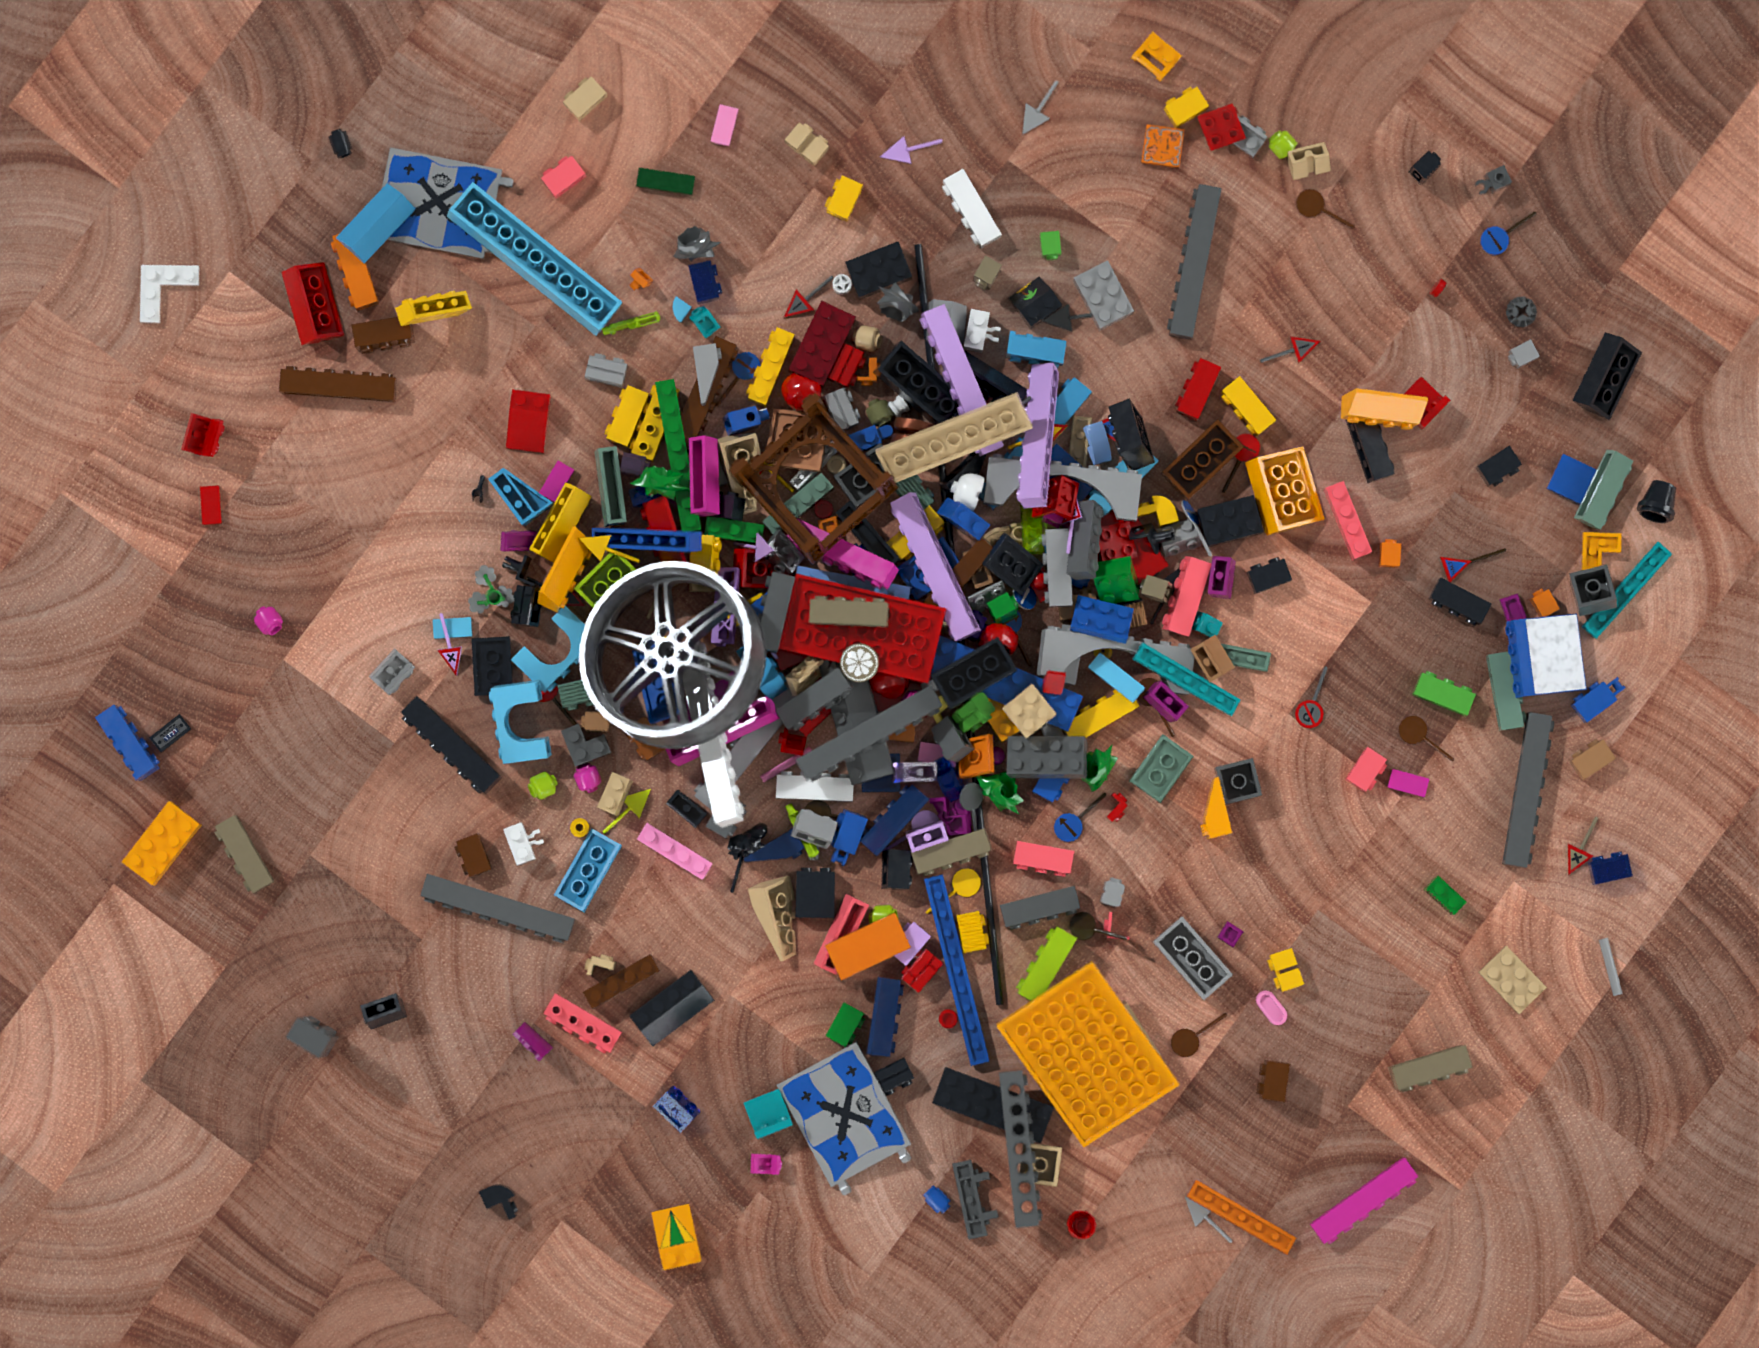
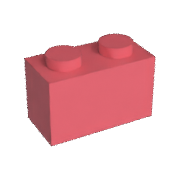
(563, 176)
(1366, 769)

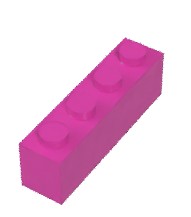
(704, 476)

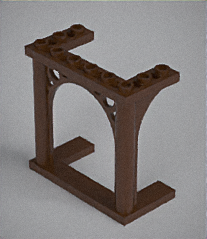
(817, 416)

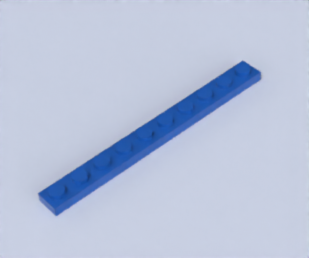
(956, 970)

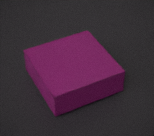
(1230, 934)

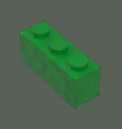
(733, 530)

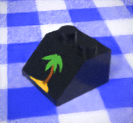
(1035, 302)

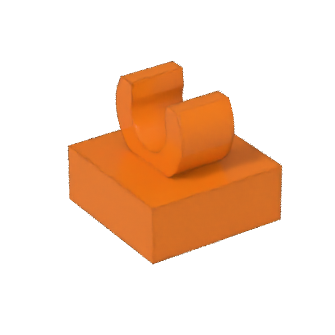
(640, 279)

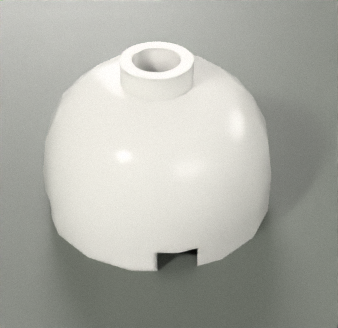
(968, 489)

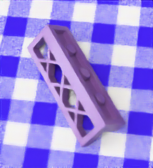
(719, 632)

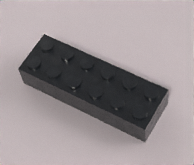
(917, 384)
(448, 742)
(984, 1102)

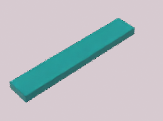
(1628, 588)
(1186, 679)

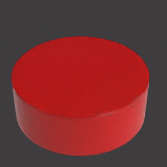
(1438, 287)
(823, 509)
(948, 1018)

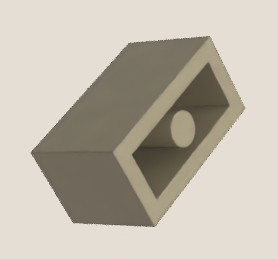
(987, 273)
(1156, 589)

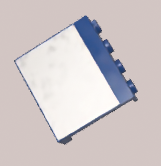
(1545, 655)

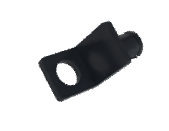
(1154, 537)
(520, 568)

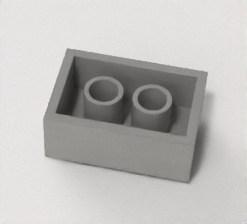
(1103, 295)

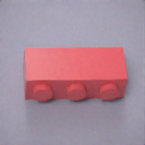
(1043, 858)

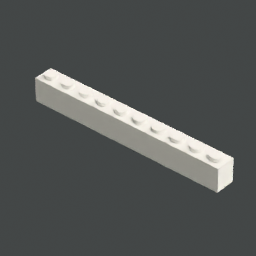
(714, 753)

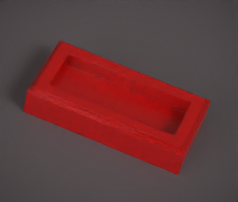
(210, 505)

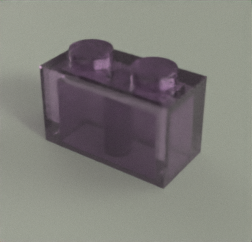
(633, 465)
(915, 772)

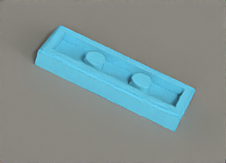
(1116, 677)

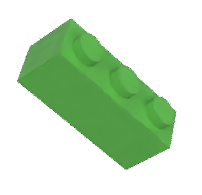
(1444, 693)

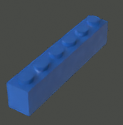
(651, 539)

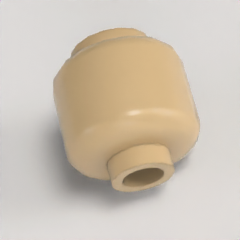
(867, 338)

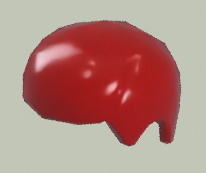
(1081, 1225)

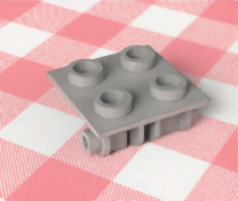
(980, 599)

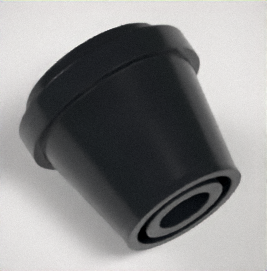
(1658, 502)

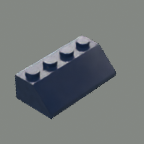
(894, 820)
(883, 1017)

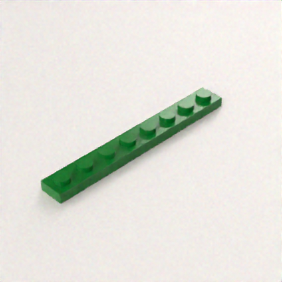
(677, 450)

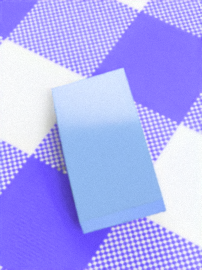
(1099, 445)

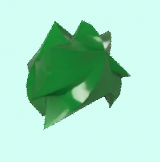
(660, 481)
(1098, 767)
(1001, 790)

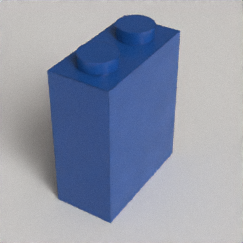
(963, 518)

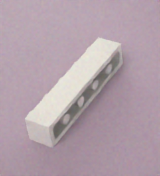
(803, 477)

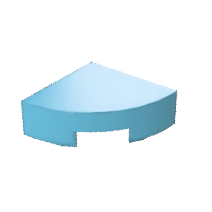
(680, 309)

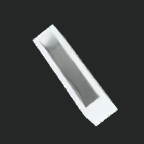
(971, 208)
(823, 789)

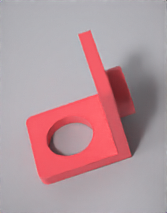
(1107, 925)

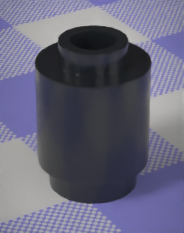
(340, 143)

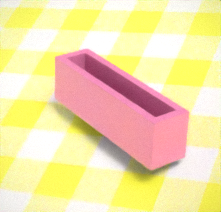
(674, 851)

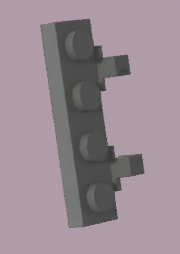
(974, 1215)

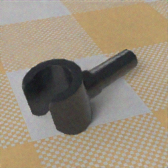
(478, 492)

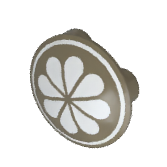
(859, 662)

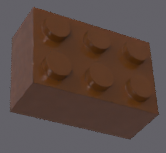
(382, 335)

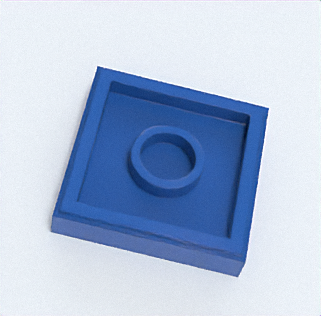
(1571, 479)

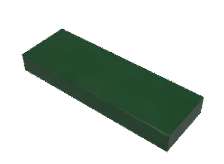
(665, 181)

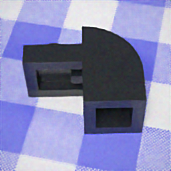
(500, 1194)

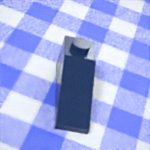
(778, 849)

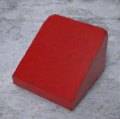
(1054, 682)

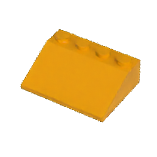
(1284, 490)

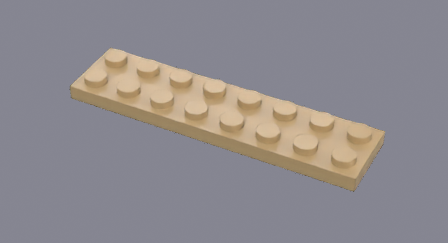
(954, 438)

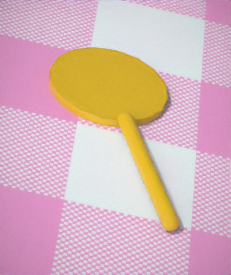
(965, 883)

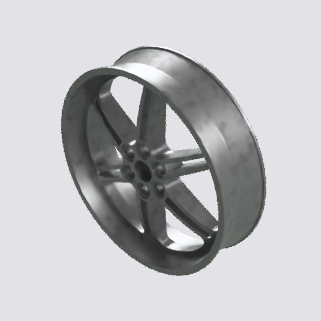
(601, 623)

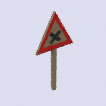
(1576, 855)

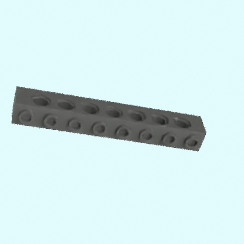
(1022, 1218)

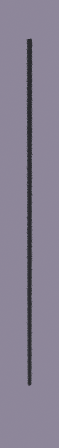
(949, 538)

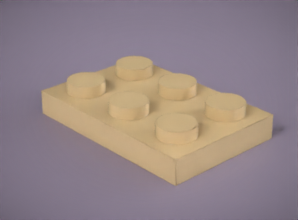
(1512, 979)

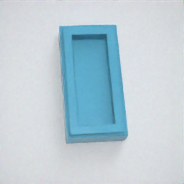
(455, 626)

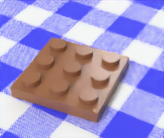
(804, 458)

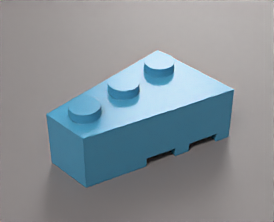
(1035, 349)
(519, 497)
(772, 682)

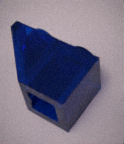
(948, 779)

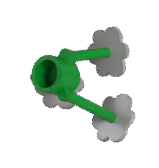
(493, 596)

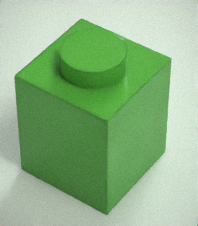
(1050, 245)

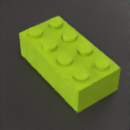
(1047, 964)

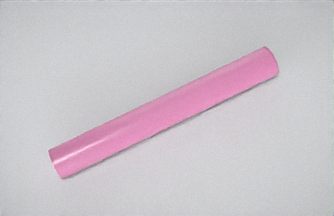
(783, 766)

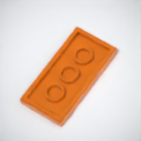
(867, 946)

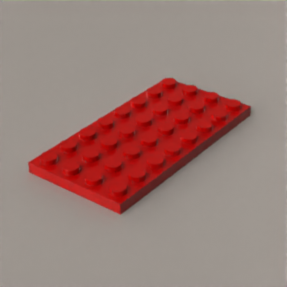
(902, 648)

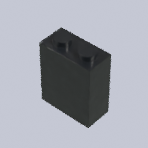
(815, 893)

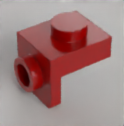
(792, 743)
(1116, 814)

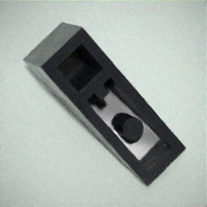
(971, 464)

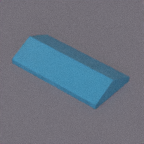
(376, 223)
(587, 870)

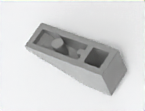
(706, 365)

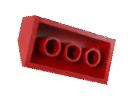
(312, 303)
(659, 516)

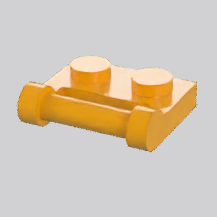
(1160, 52)

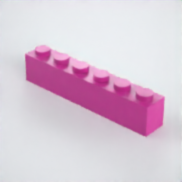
(855, 560)
(758, 715)
(1364, 1200)

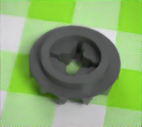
(1512, 311)

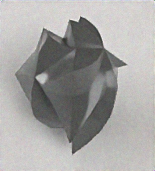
(694, 244)
(896, 303)

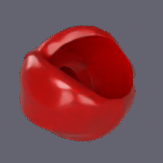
(797, 388)
(1004, 632)
(889, 685)

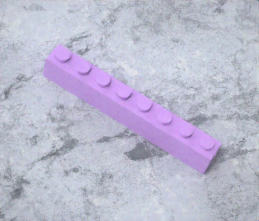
(955, 364)
(1039, 439)
(934, 566)

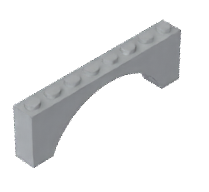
(1117, 487)
(1062, 648)

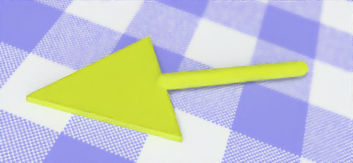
(635, 803)

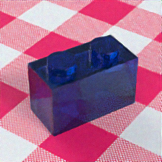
(704, 282)
(1609, 869)

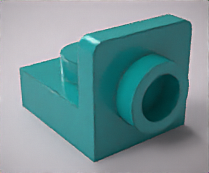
(704, 321)

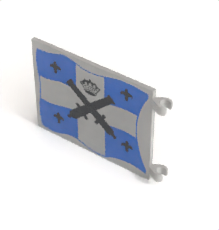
(432, 188)
(844, 1115)

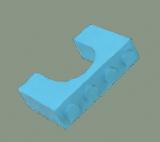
(547, 673)
(513, 747)

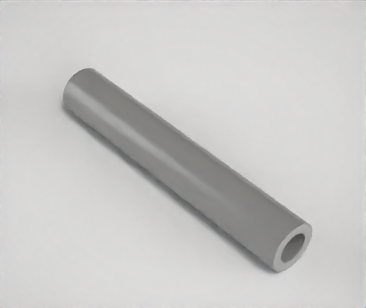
(1610, 966)

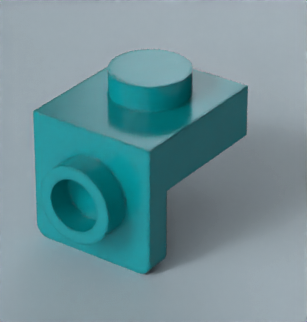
(1206, 624)

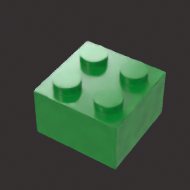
(1117, 581)

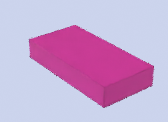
(559, 475)
(1408, 783)

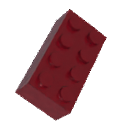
(822, 343)

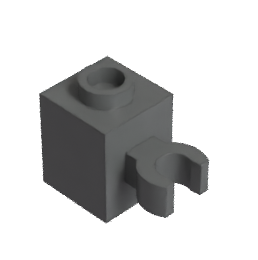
(1495, 180)

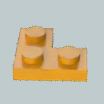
(1594, 544)

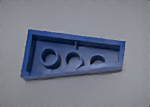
(127, 742)

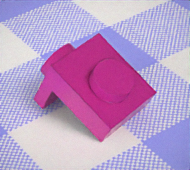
(765, 1164)

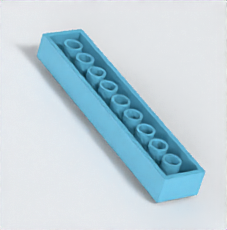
(534, 259)

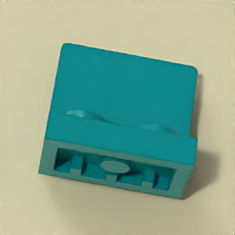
(768, 1113)

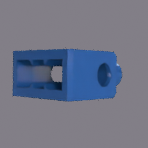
(736, 421)

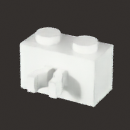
(977, 331)
(520, 843)

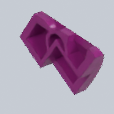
(953, 815)
(532, 1041)

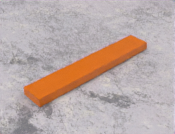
(1241, 1217)

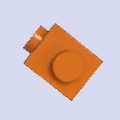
(868, 381)

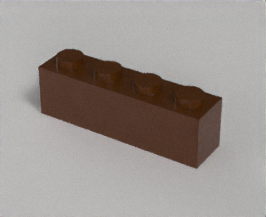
(621, 981)

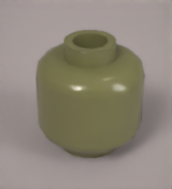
(879, 412)

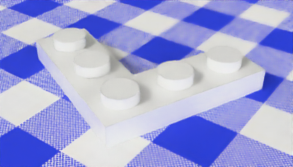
(151, 280)

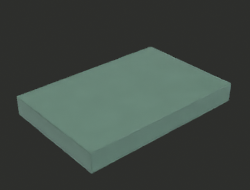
(1161, 768)

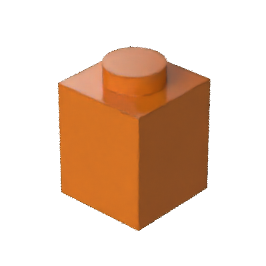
(1390, 553)
(1544, 603)

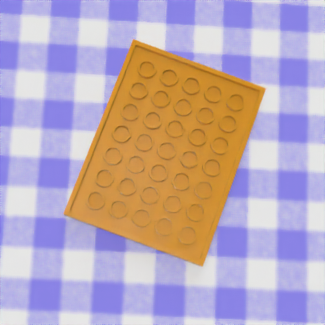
(1087, 1054)

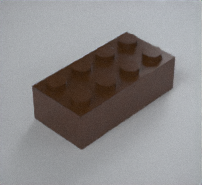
(1202, 460)

